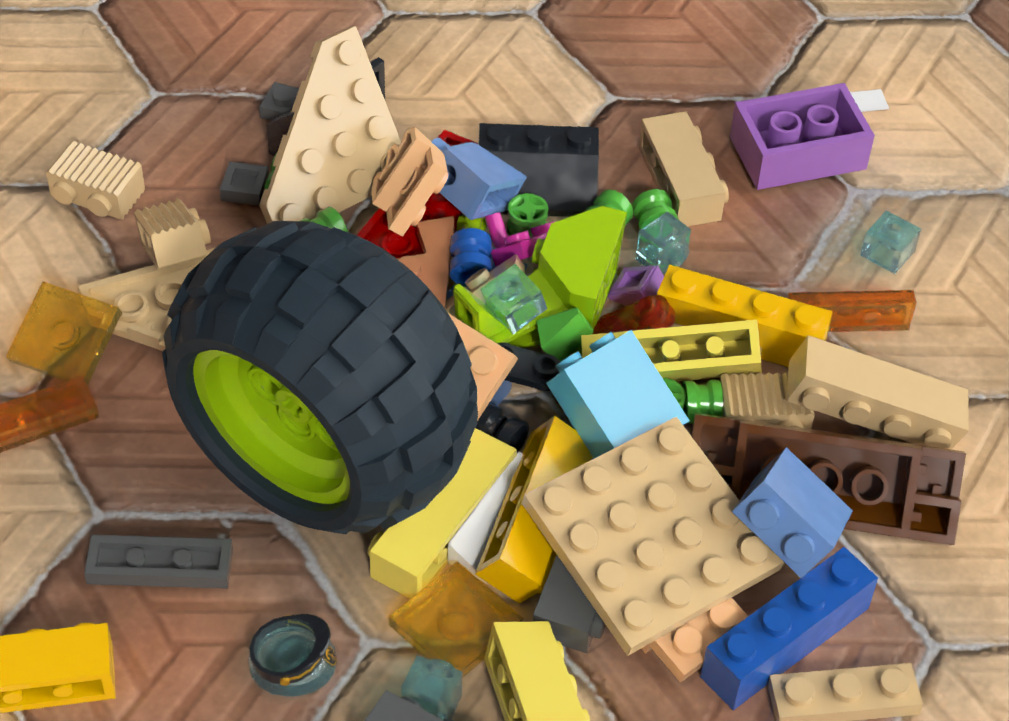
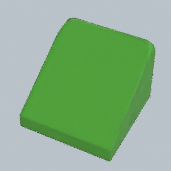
(562, 332)

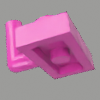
(518, 243)

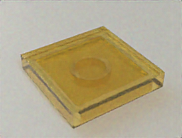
(64, 333)
(452, 618)

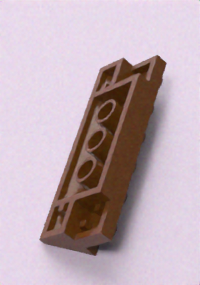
(886, 483)

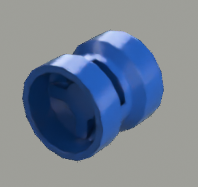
(470, 253)

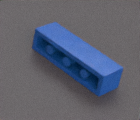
(788, 627)

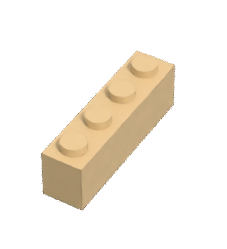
(877, 394)

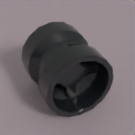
(508, 430)

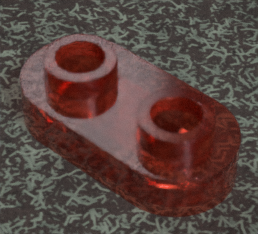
(647, 313)

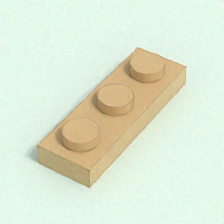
(846, 694)

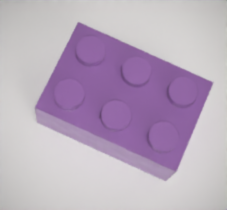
(801, 136)

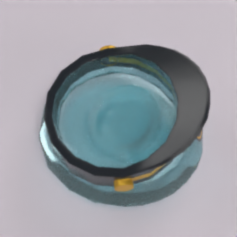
(292, 655)

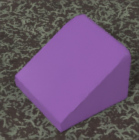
(636, 284)

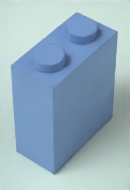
(793, 512)

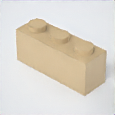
(683, 168)

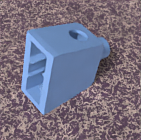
(478, 179)

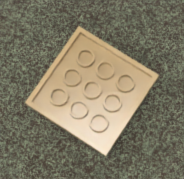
(650, 534)

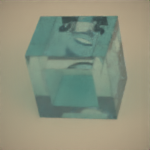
(890, 242)
(663, 243)
(514, 298)
(434, 686)

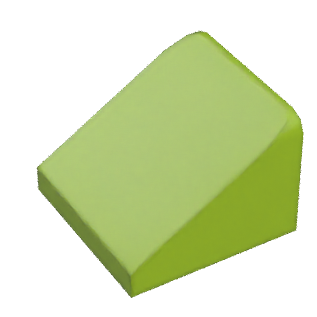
(475, 312)

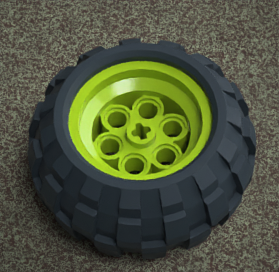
(320, 376)

